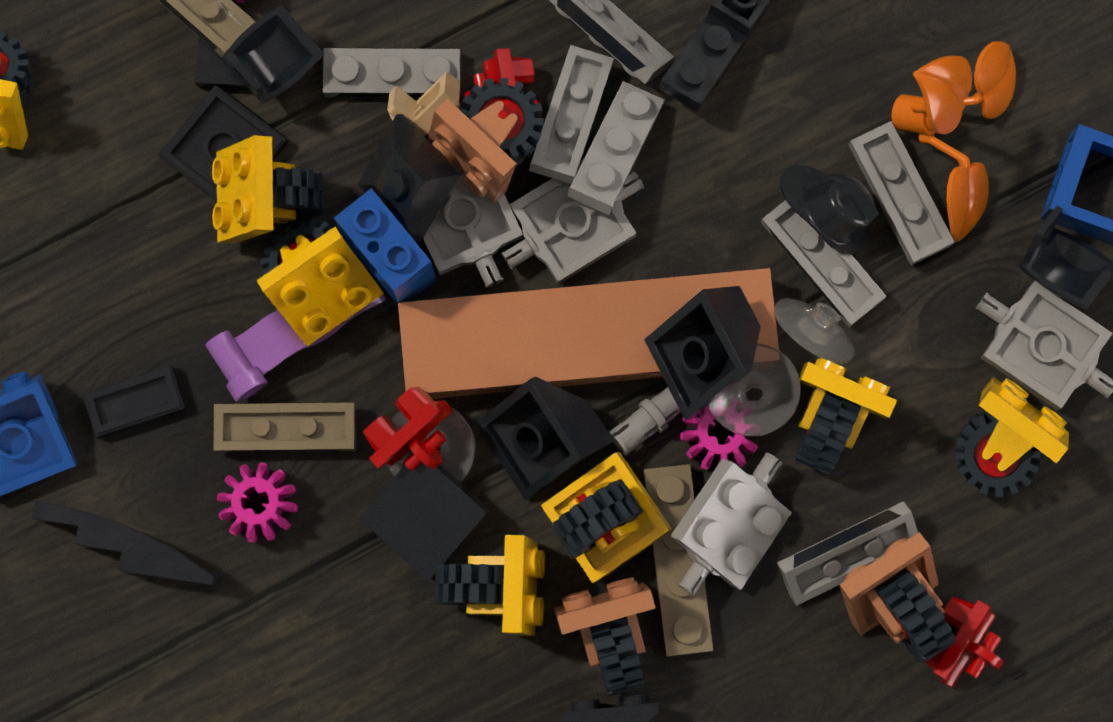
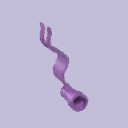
(261, 350)

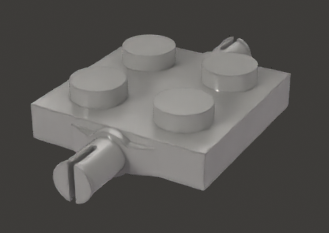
(471, 232)
(567, 232)
(1046, 345)
(731, 524)

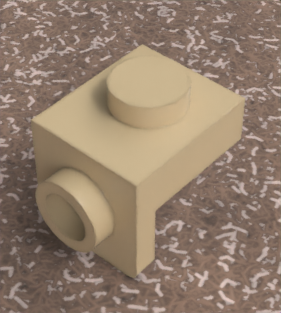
(421, 111)

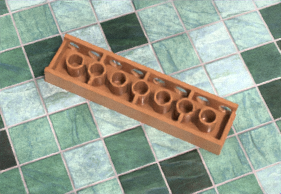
(556, 333)

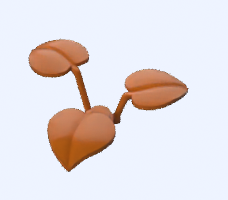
(945, 94)

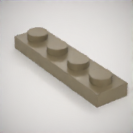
(682, 615)

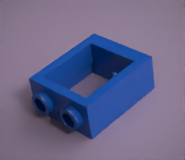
(1066, 180)
(386, 248)

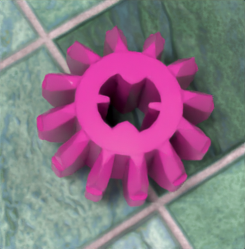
(710, 446)
(249, 517)

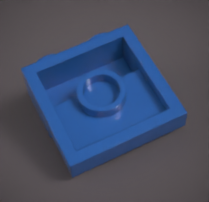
(30, 433)

